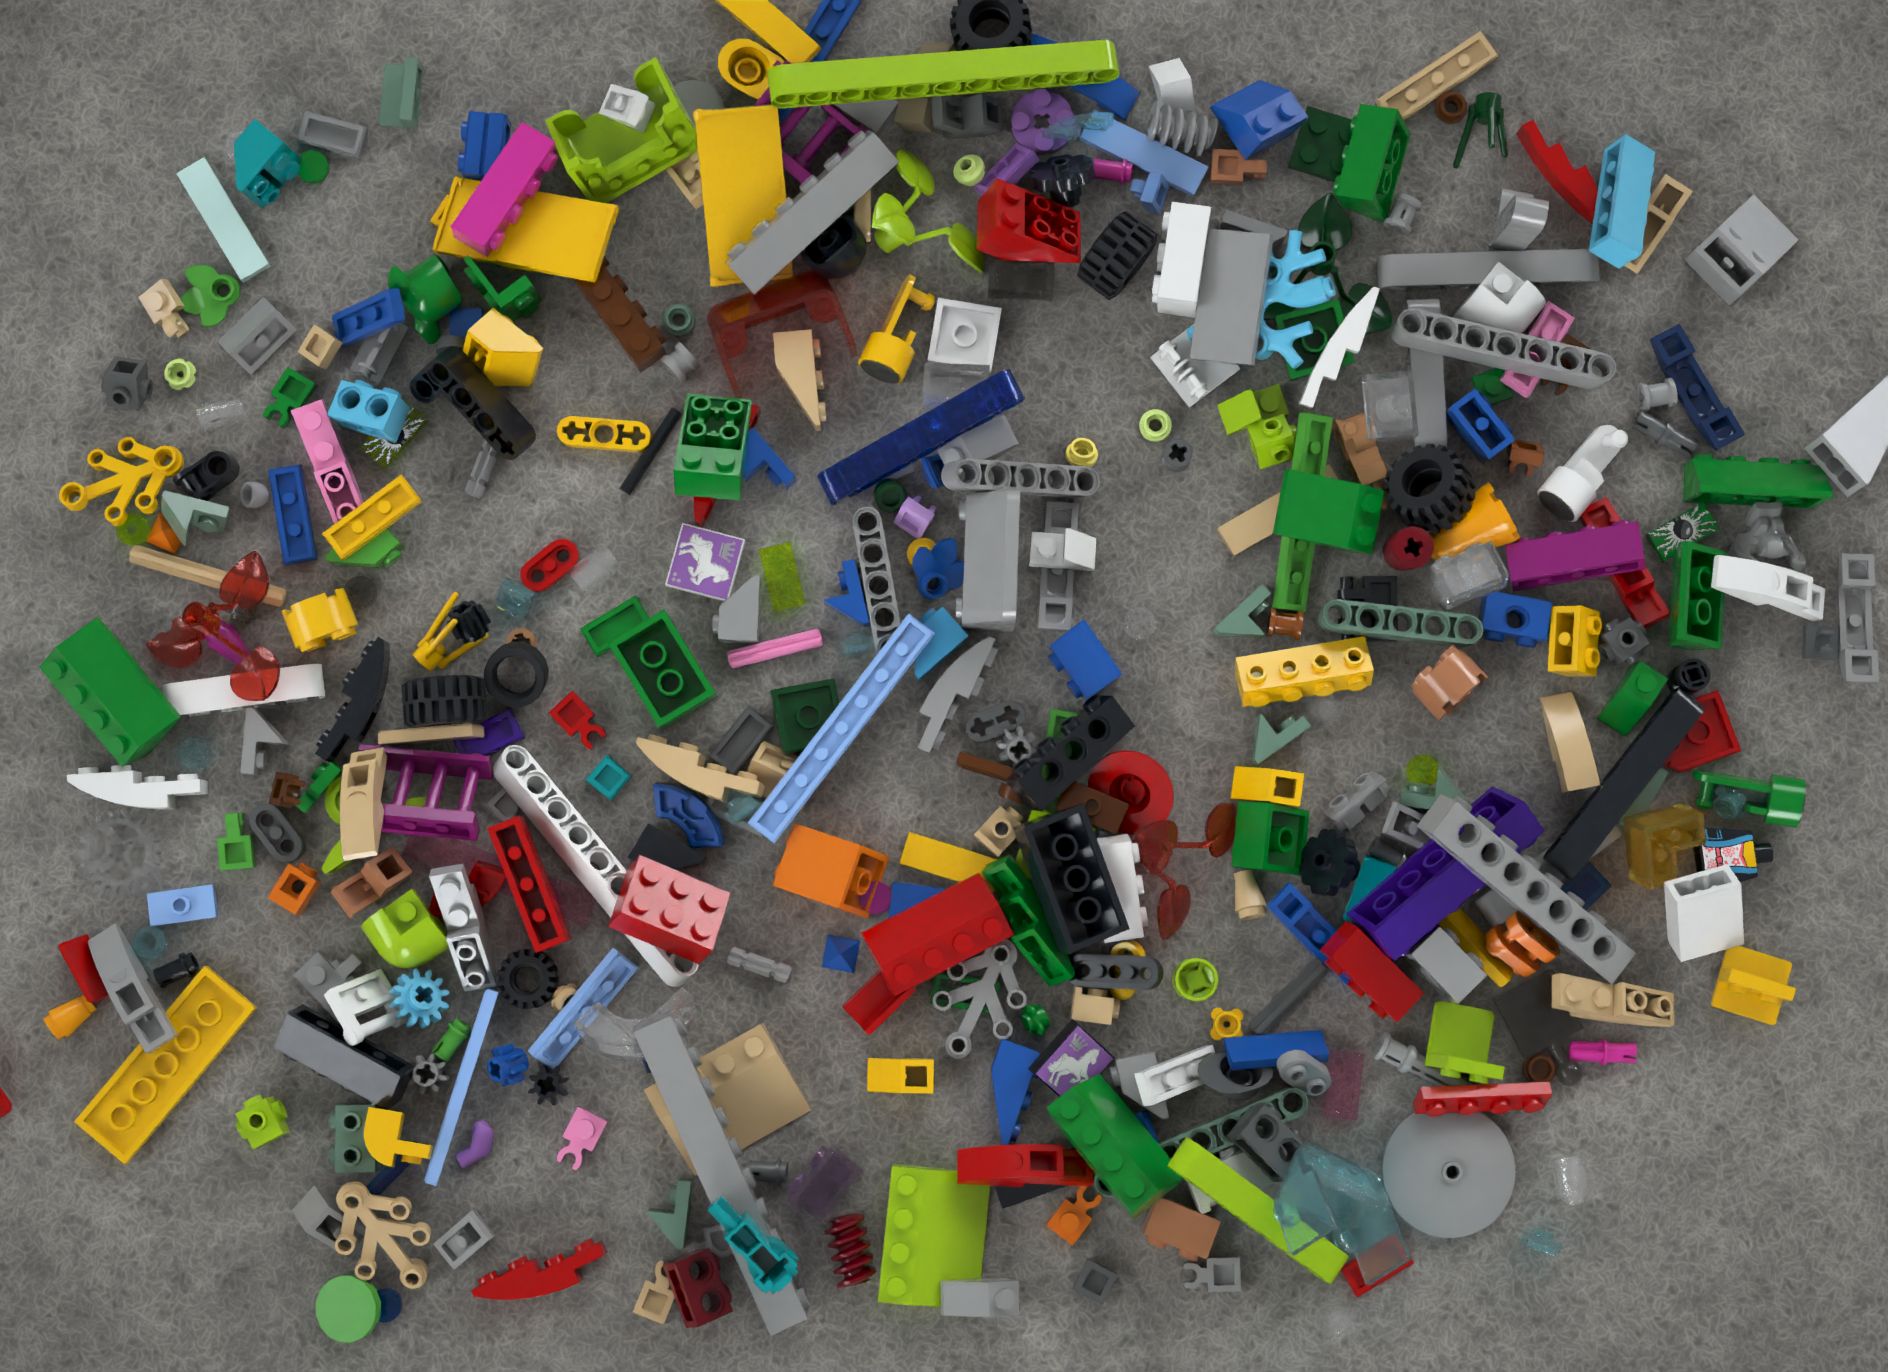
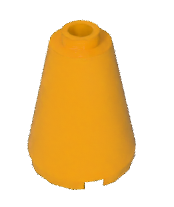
(1484, 523)

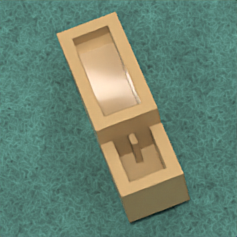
(1663, 206)
(1569, 743)

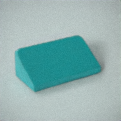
(1369, 877)

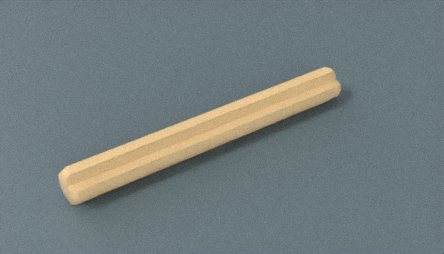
(193, 571)

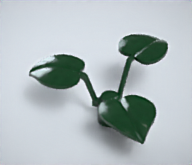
(1330, 229)

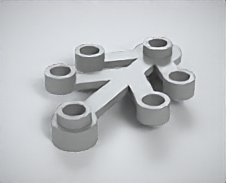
(982, 992)

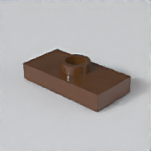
(1102, 809)

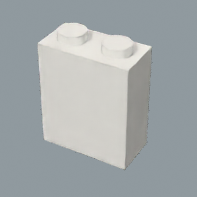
(1704, 912)

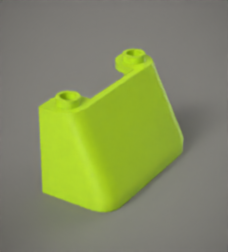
(613, 158)

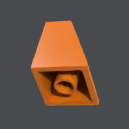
(829, 869)

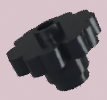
(1063, 177)
(1329, 862)

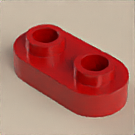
(548, 563)

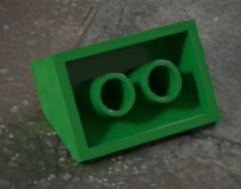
(1372, 161)
(1695, 606)

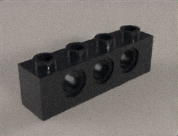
(1110, 725)

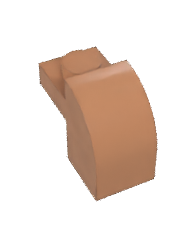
(373, 883)

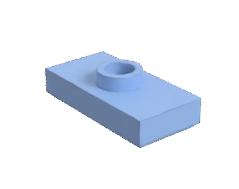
(182, 905)

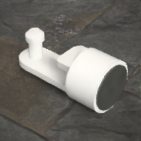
(1574, 485)

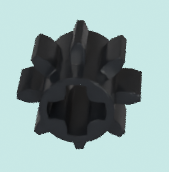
(557, 1082)

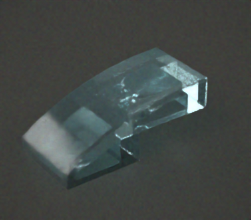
(1070, 127)

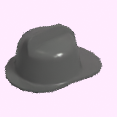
(1234, 1084)

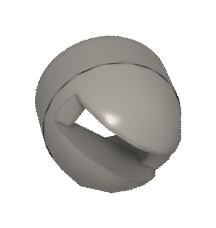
(254, 494)

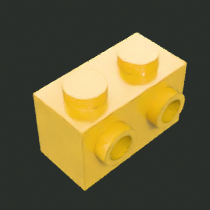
(1574, 641)

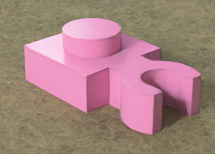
(583, 1133)

